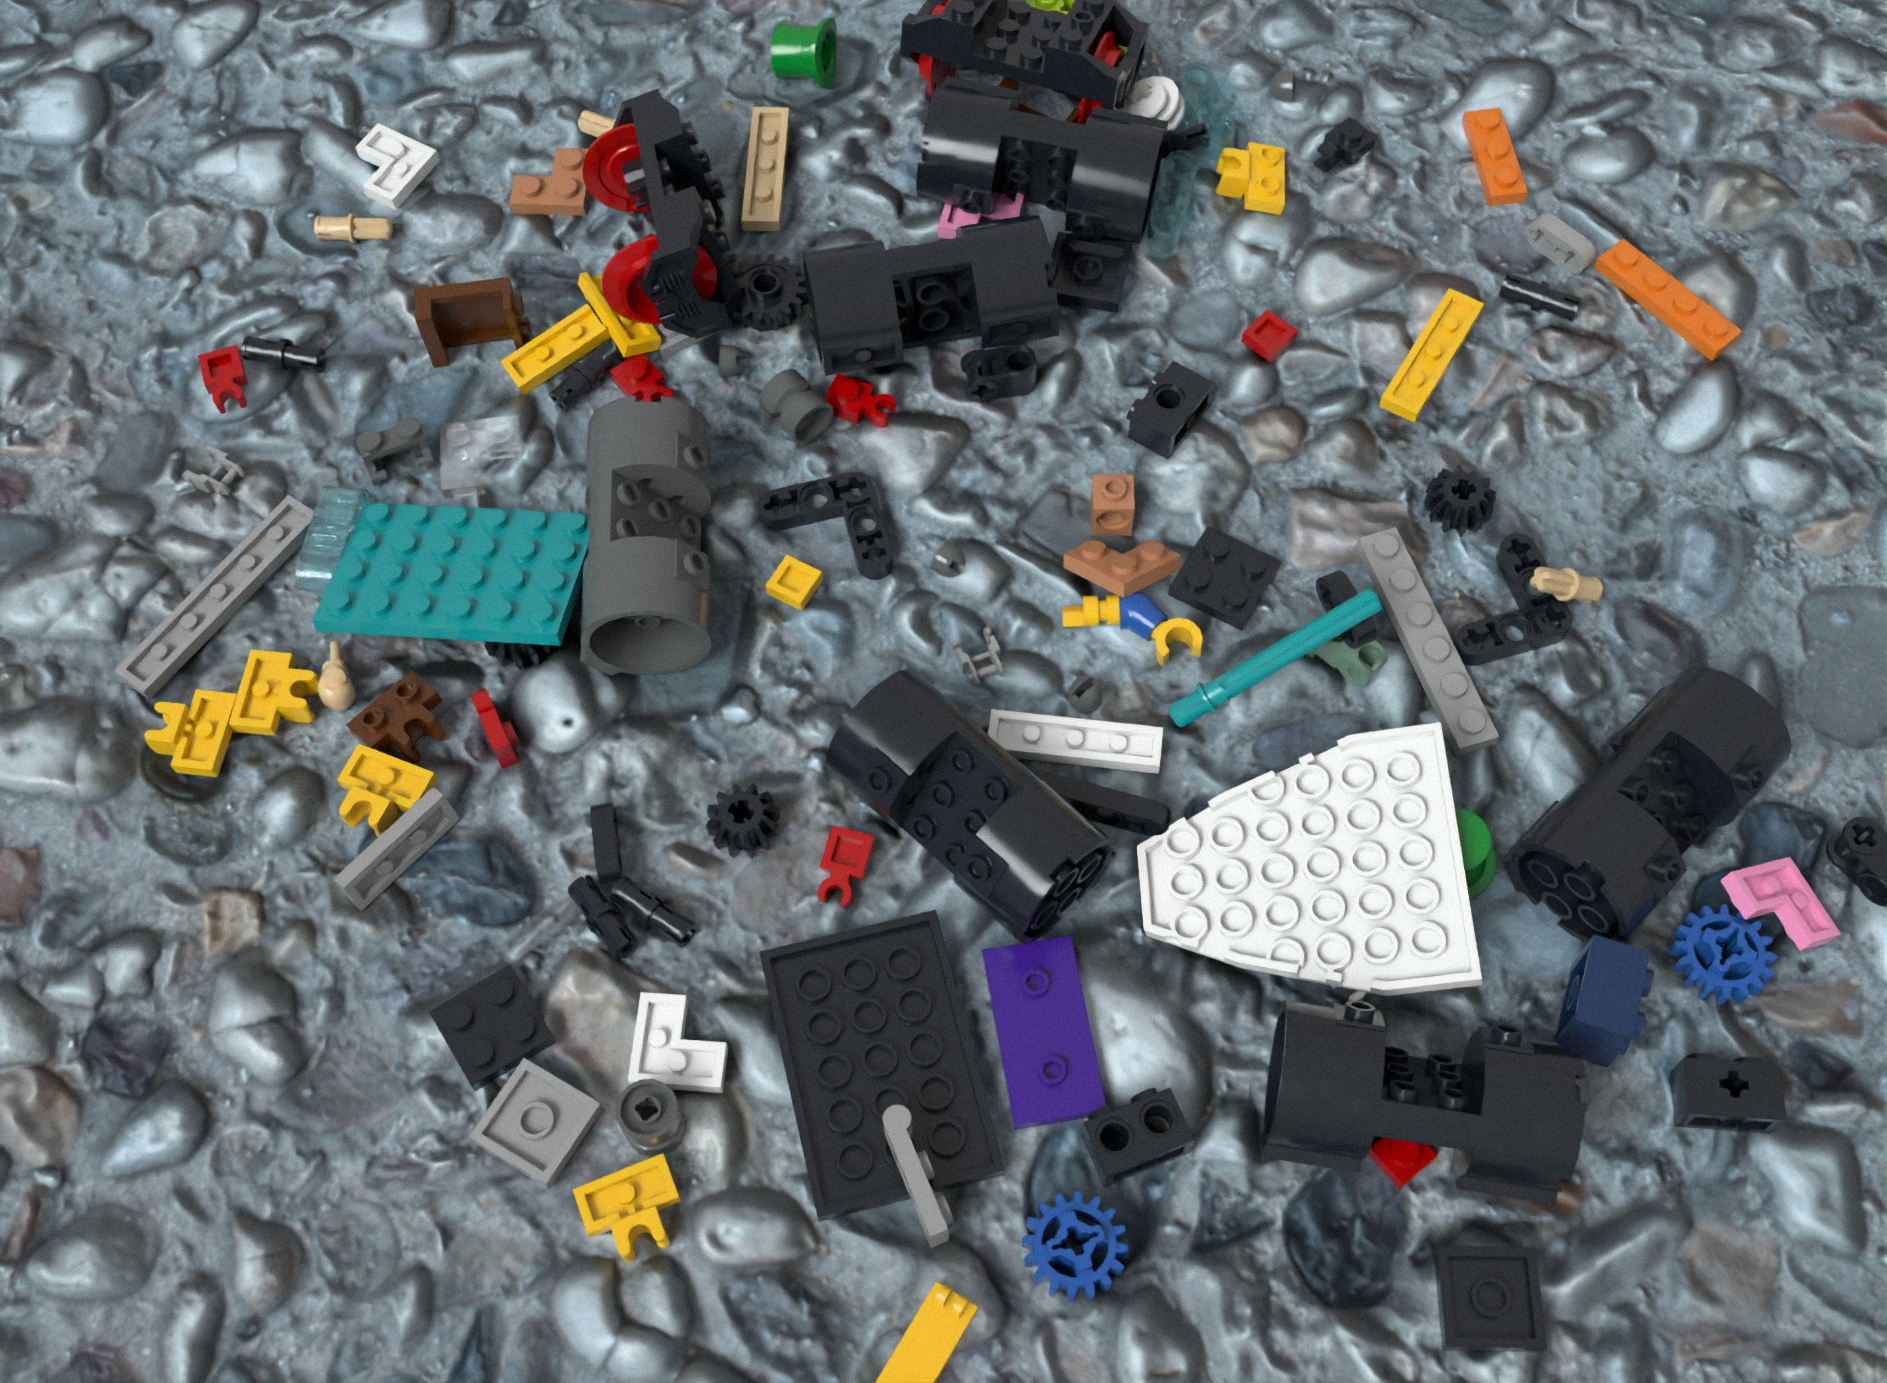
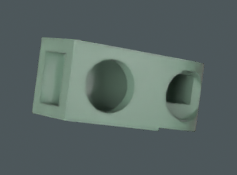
(1356, 664)

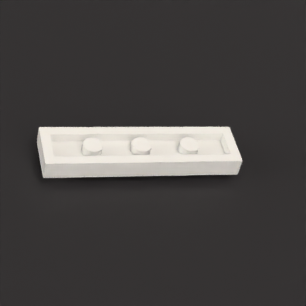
(1077, 741)

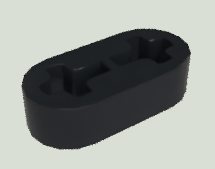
(1334, 590)
(606, 842)

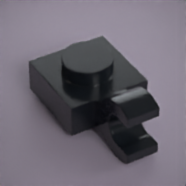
(1346, 143)

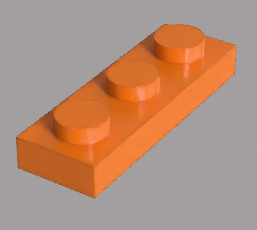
(1494, 157)

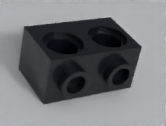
(1143, 1147)

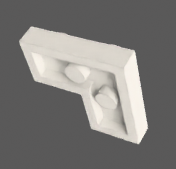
(400, 163)
(663, 1053)

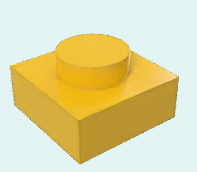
(794, 582)

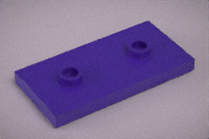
(1043, 1032)

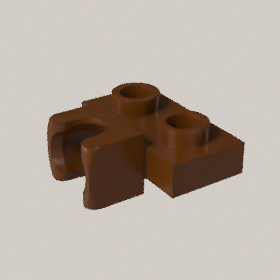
(400, 717)

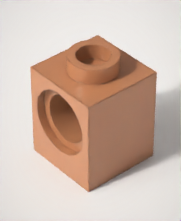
(1112, 505)

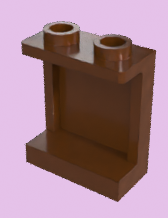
(469, 316)

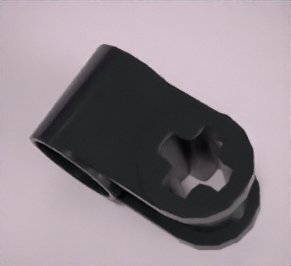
(999, 372)
(1866, 860)

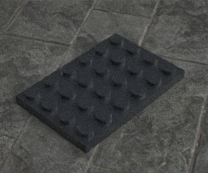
(874, 1026)

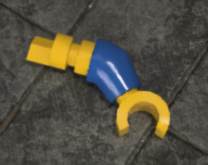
(1138, 615)

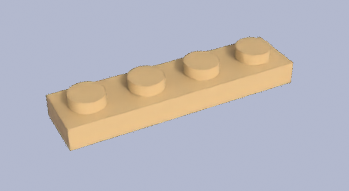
(766, 169)

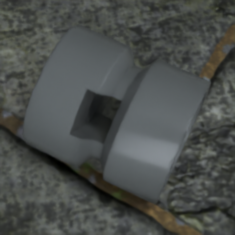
(795, 406)
(651, 1117)

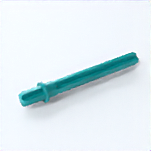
(1274, 658)

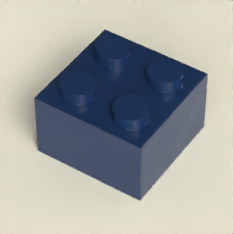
(1604, 1000)

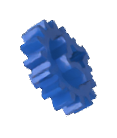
(1742, 953)
(1054, 1253)

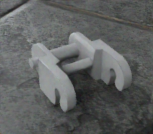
(208, 483)
(966, 662)

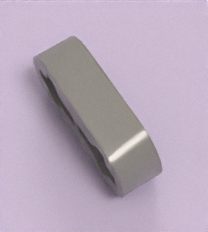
(1560, 243)

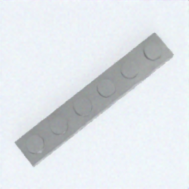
(216, 598)
(1427, 642)

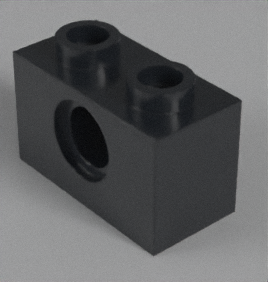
(1162, 428)

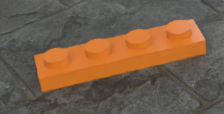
(1668, 299)

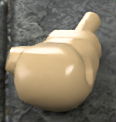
(334, 682)

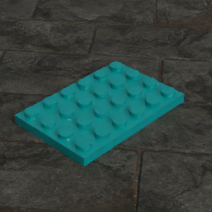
(458, 574)

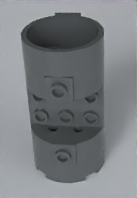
(644, 563)

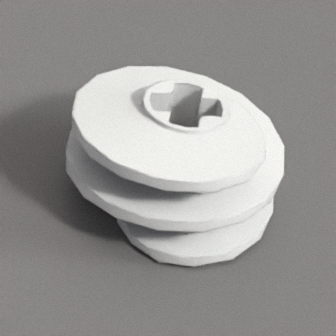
(1157, 99)

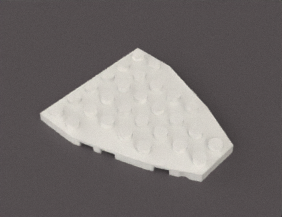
(1325, 871)

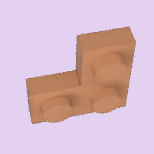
(555, 194)
(1123, 572)

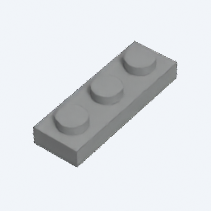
(396, 848)

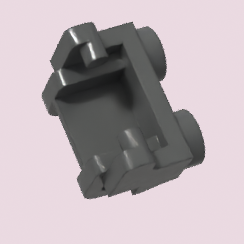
(392, 442)

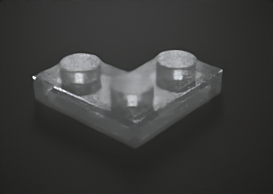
(469, 444)

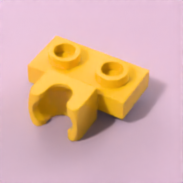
(1256, 174)
(271, 691)
(196, 734)
(380, 787)
(629, 1204)

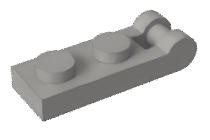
(915, 1172)

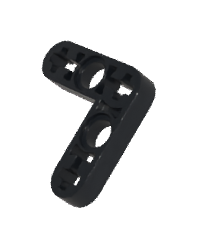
(848, 507)
(1527, 618)

